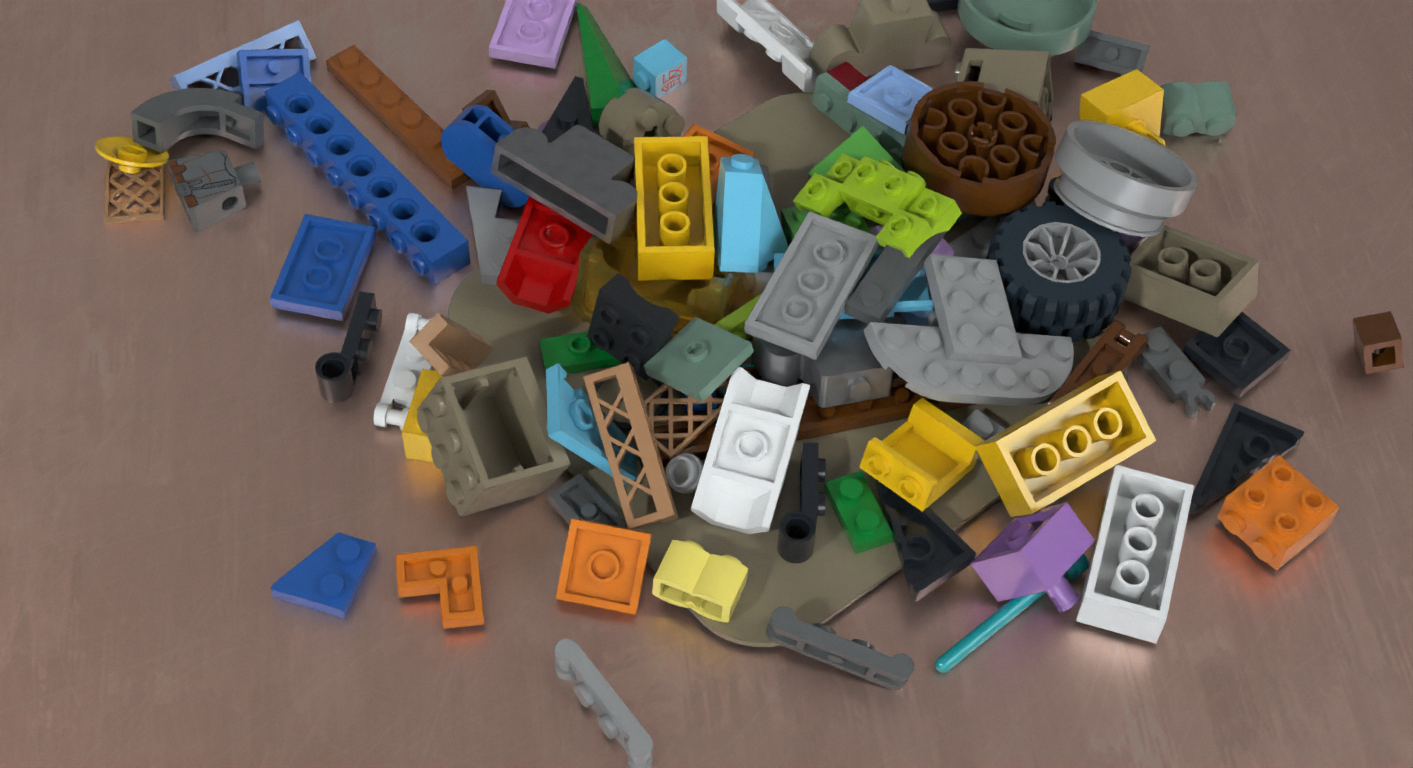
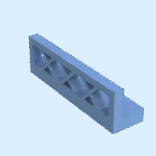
(229, 59)

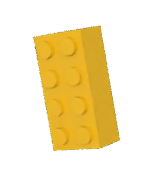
(673, 208)
(1065, 444)

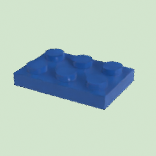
(323, 267)

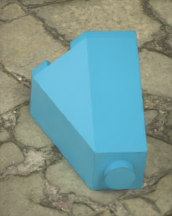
(745, 217)

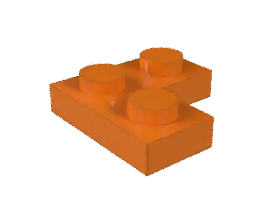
(447, 572)

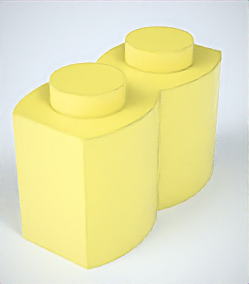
(700, 580)

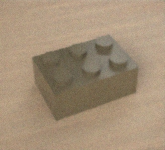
(1191, 280)

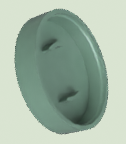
(1028, 24)

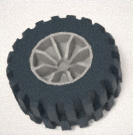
(1060, 271)

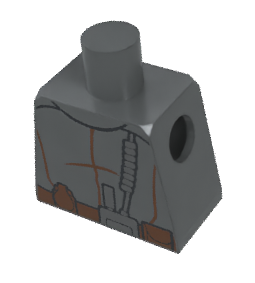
(211, 186)

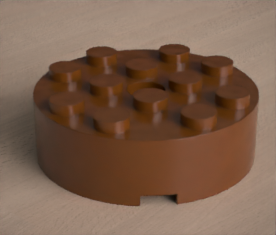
(980, 147)

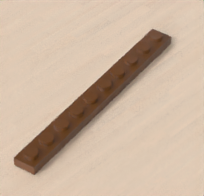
(818, 420)

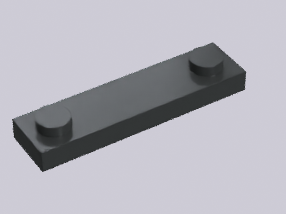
(887, 282)

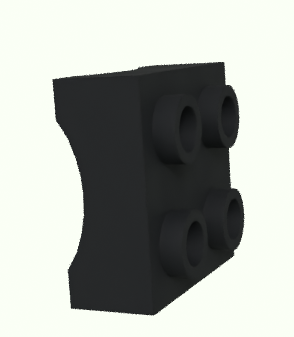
(629, 324)

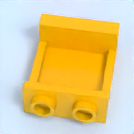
(922, 455)

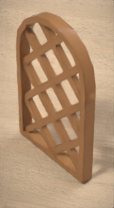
(138, 216)
(690, 436)

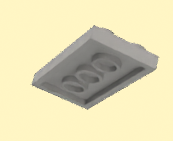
(811, 285)

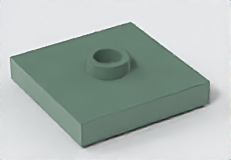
(698, 359)

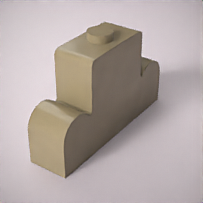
(883, 35)

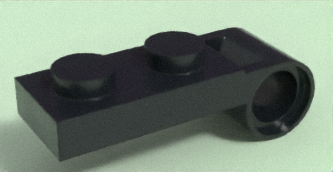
(355, 351)
(811, 506)

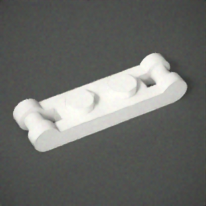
(402, 377)

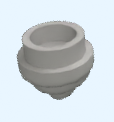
(684, 473)

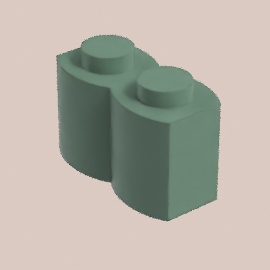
(1197, 108)

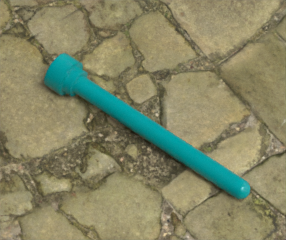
(997, 621)

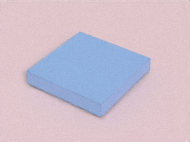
(889, 97)

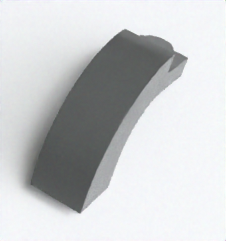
(192, 112)

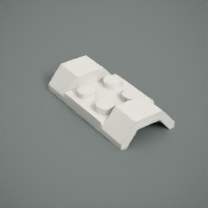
(779, 36)
(749, 453)

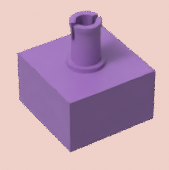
(1035, 555)

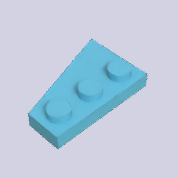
(575, 427)

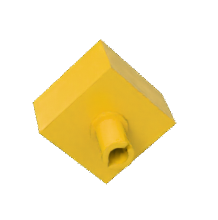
(1126, 102)

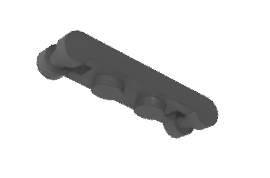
(851, 656)

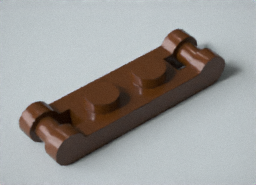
(1105, 357)

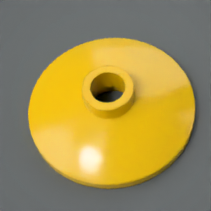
(128, 154)

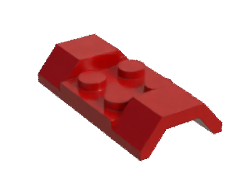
(542, 260)

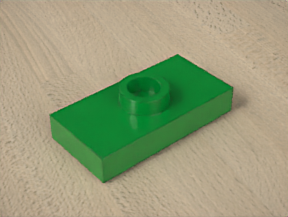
(574, 353)

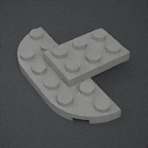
(975, 348)

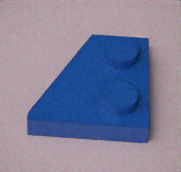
(266, 68)
(328, 576)

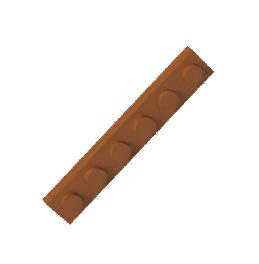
(395, 111)

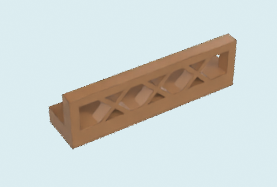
(450, 346)
(646, 444)

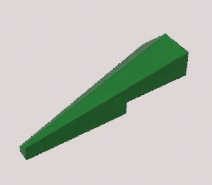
(602, 68)

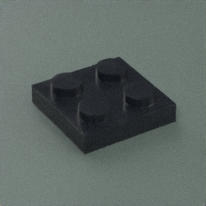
(1238, 355)

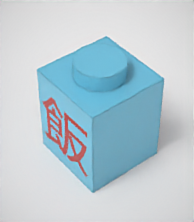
(660, 69)

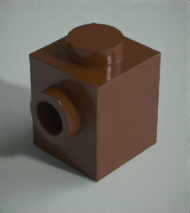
(1378, 342)

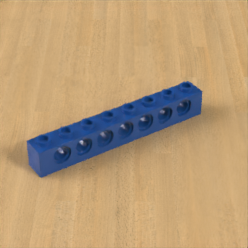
(367, 178)

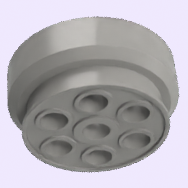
(1121, 178)

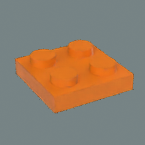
(604, 566)

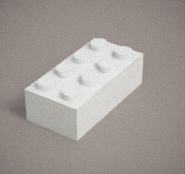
(1135, 554)

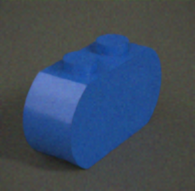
(471, 145)

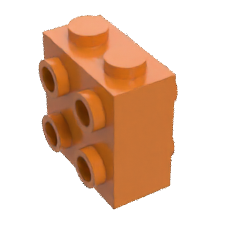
(1277, 512)

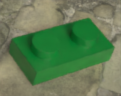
(858, 512)

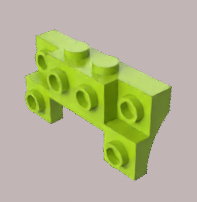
(884, 196)

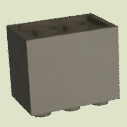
(491, 436)

